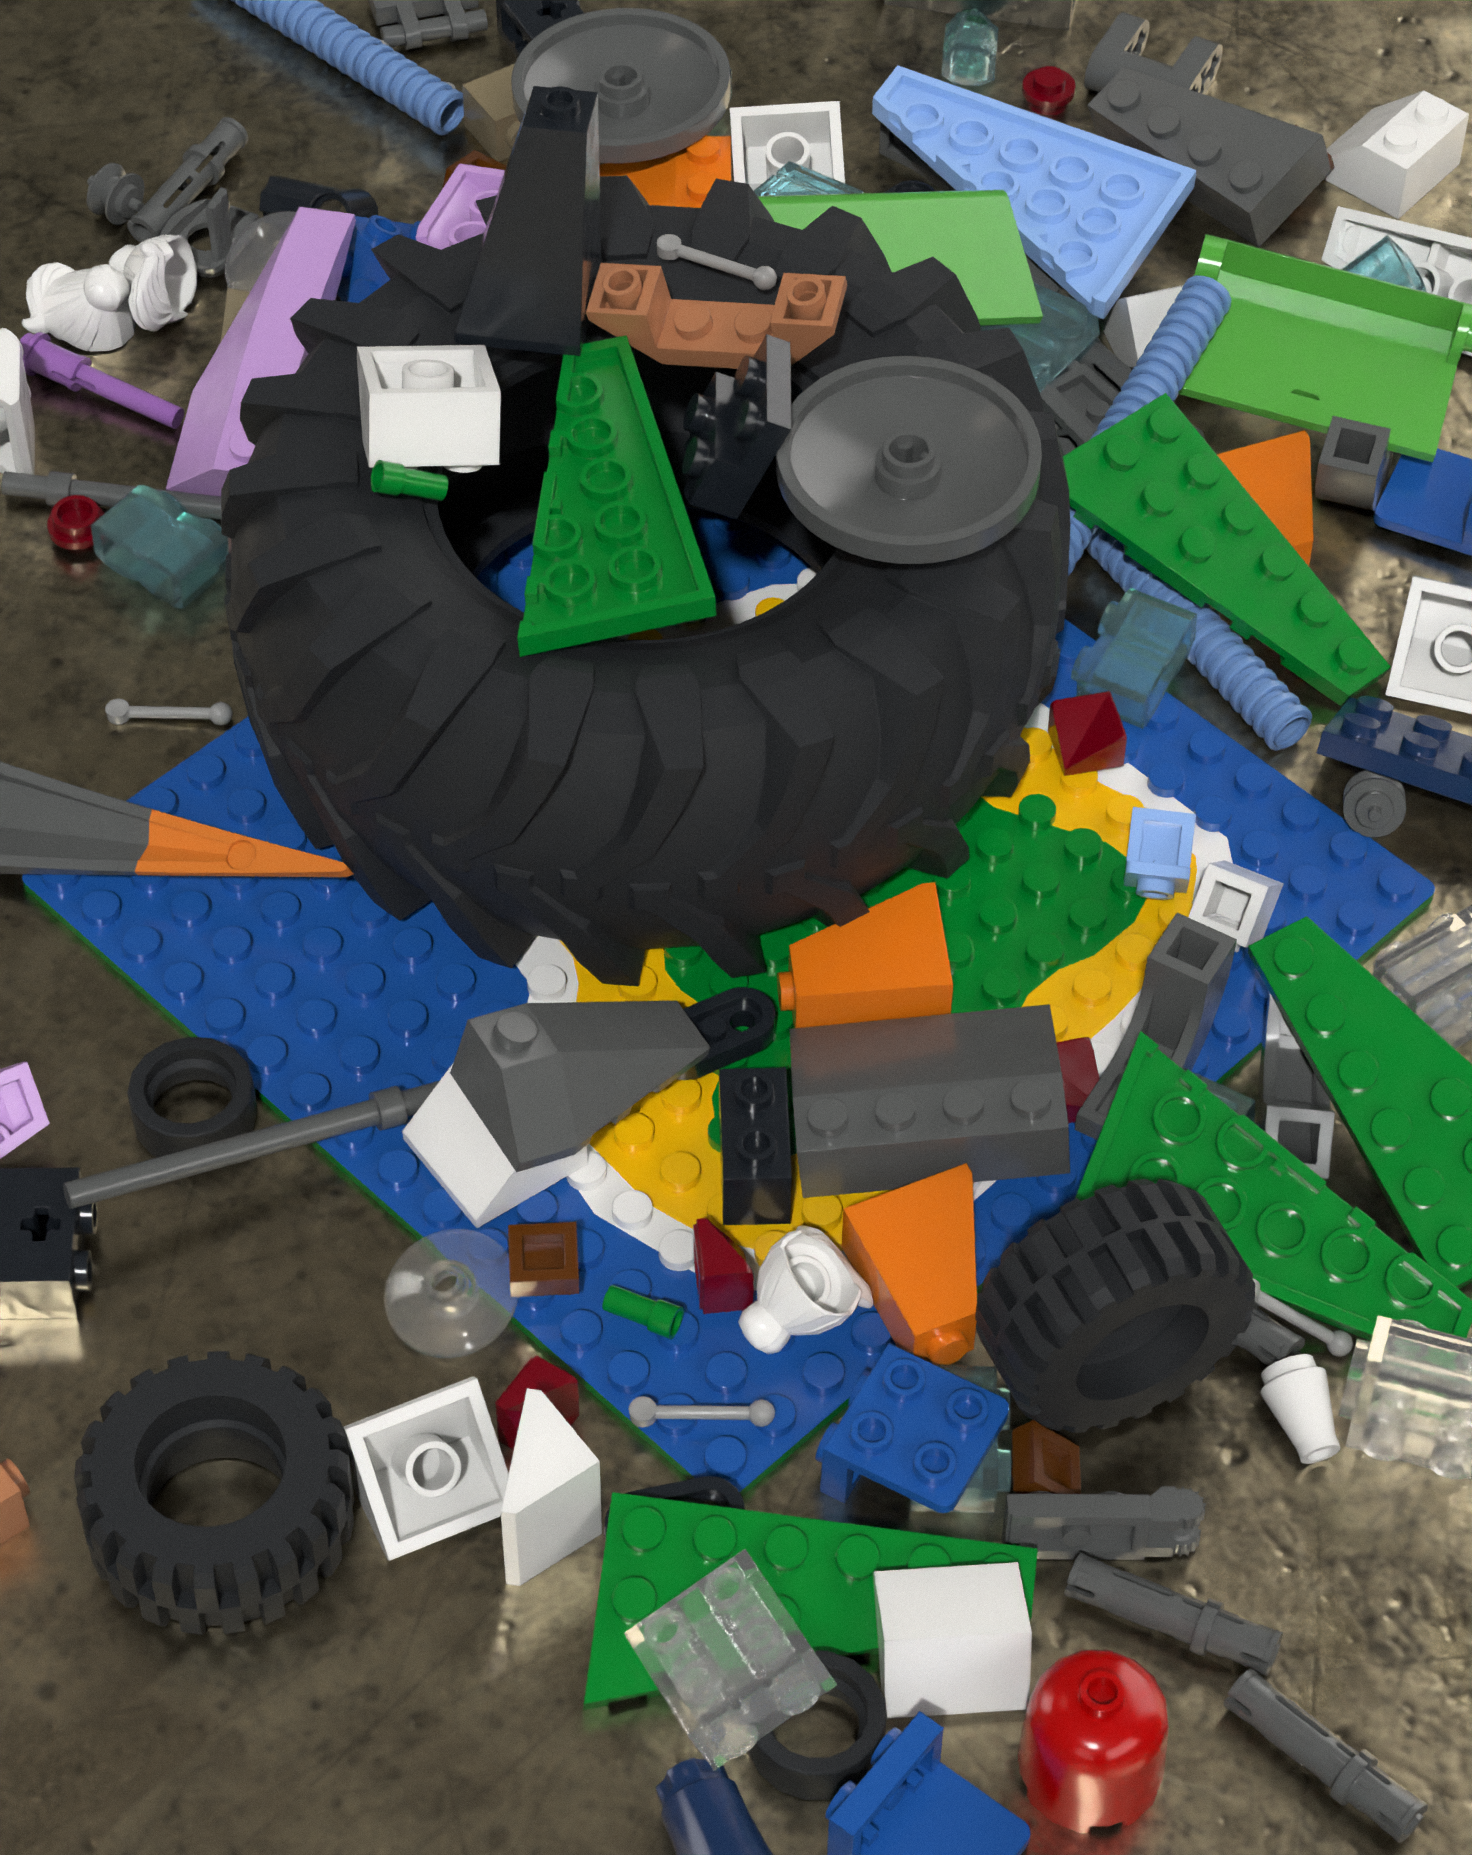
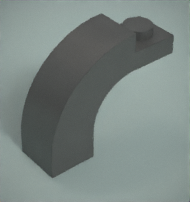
(1353, 463)
(1175, 1007)
(1291, 1097)

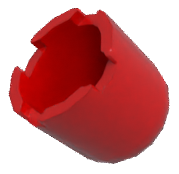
(1094, 1741)

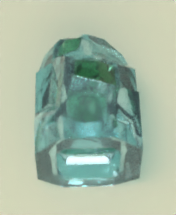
(970, 49)

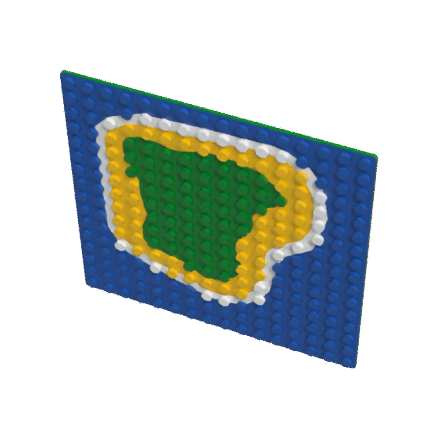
(351, 1001)

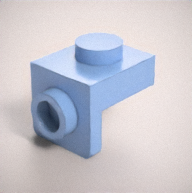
(1159, 852)

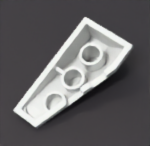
(1439, 256)

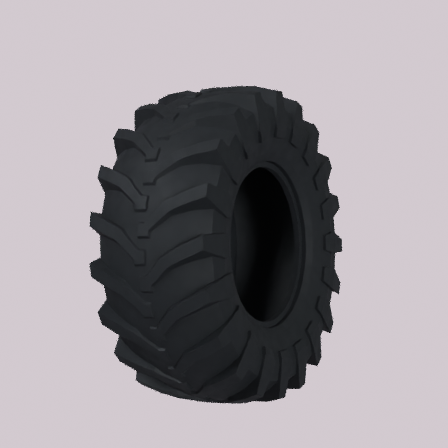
(616, 779)

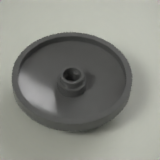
(653, 72)
(909, 460)

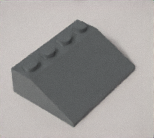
(925, 1096)

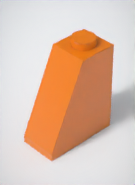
(1280, 483)
(872, 967)
(920, 1262)

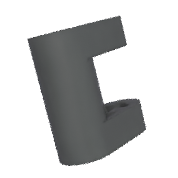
(1125, 44)

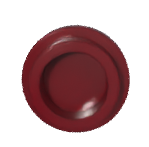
(1048, 90)
(72, 521)

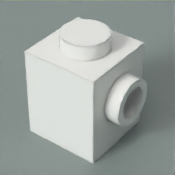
(1235, 902)

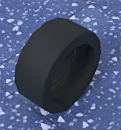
(185, 1061)
(824, 1776)

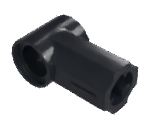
(289, 194)

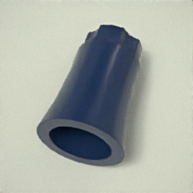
(707, 1812)

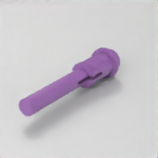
(75, 373)

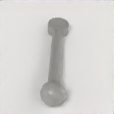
(670, 248)
(120, 712)
(1337, 1342)
(645, 1412)

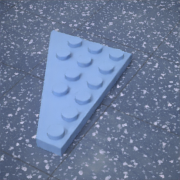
(1078, 199)

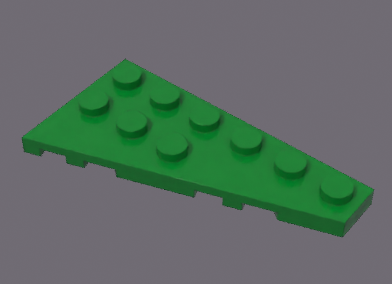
(610, 517)
(1205, 536)
(1390, 1082)
(1276, 1210)
(813, 1565)

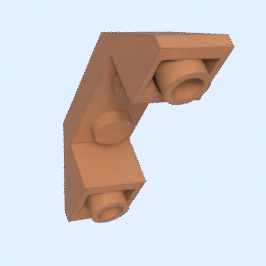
(712, 333)

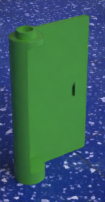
(962, 229)
(1328, 345)

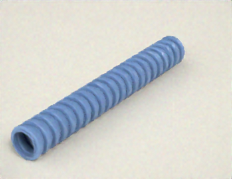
(364, 60)
(1162, 367)
(1217, 653)

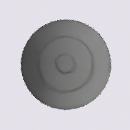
(115, 193)
(1373, 804)

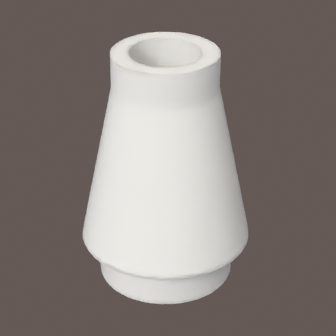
(1302, 1405)

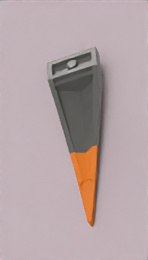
(81, 832)

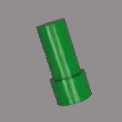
(394, 479)
(658, 1316)

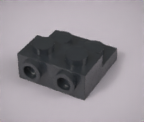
(737, 429)

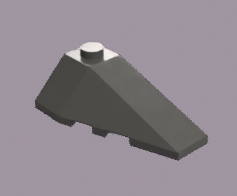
(567, 1069)

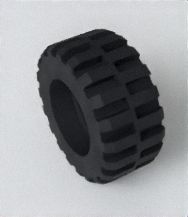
(1114, 1305)
(232, 1568)

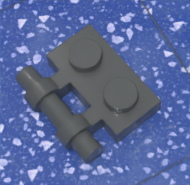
(412, 32)

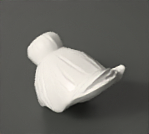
(160, 279)
(80, 306)
(802, 1290)

